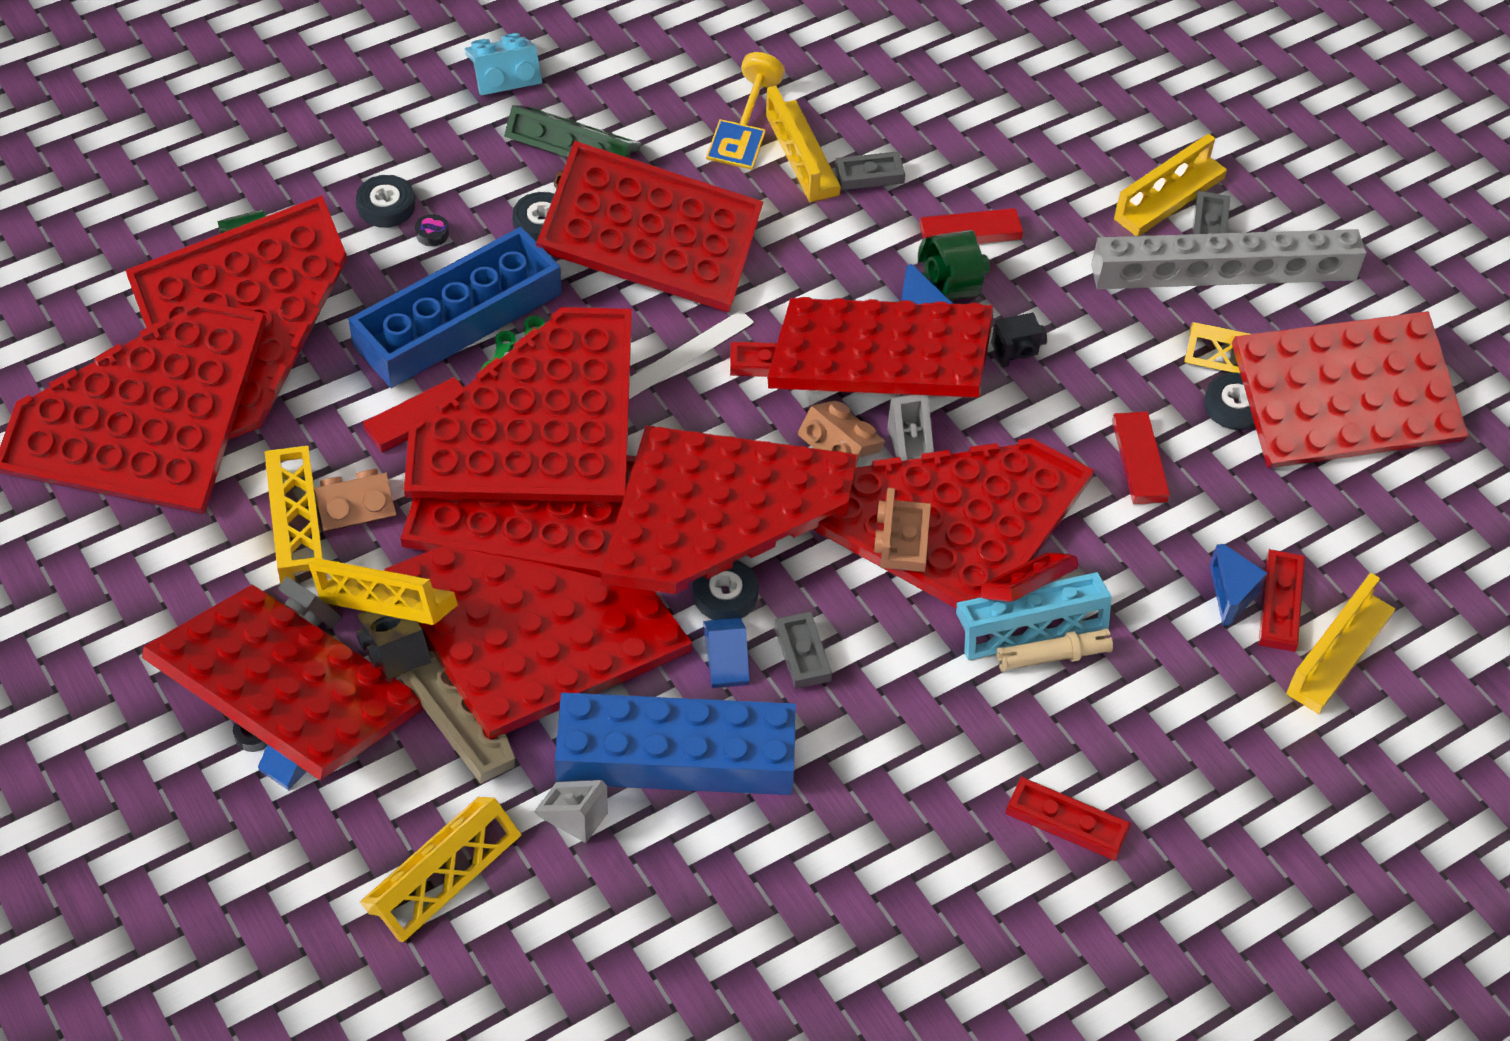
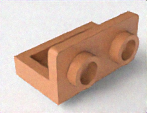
(836, 429)
(354, 500)
(904, 533)

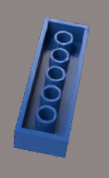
(455, 306)
(676, 743)

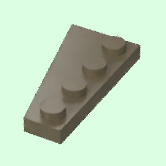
(456, 722)

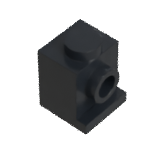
(1017, 337)

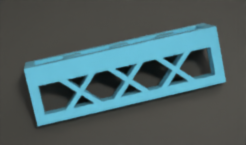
(1059, 599)

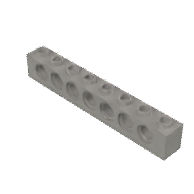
(1227, 259)

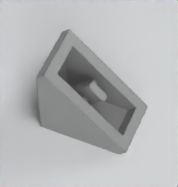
(910, 426)
(575, 807)

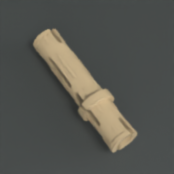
(1070, 647)

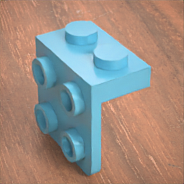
(504, 63)

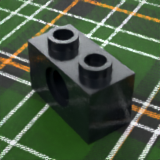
(392, 643)

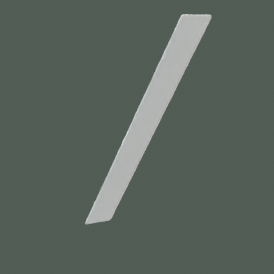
(688, 352)

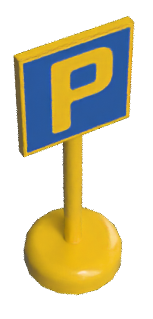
(736, 142)

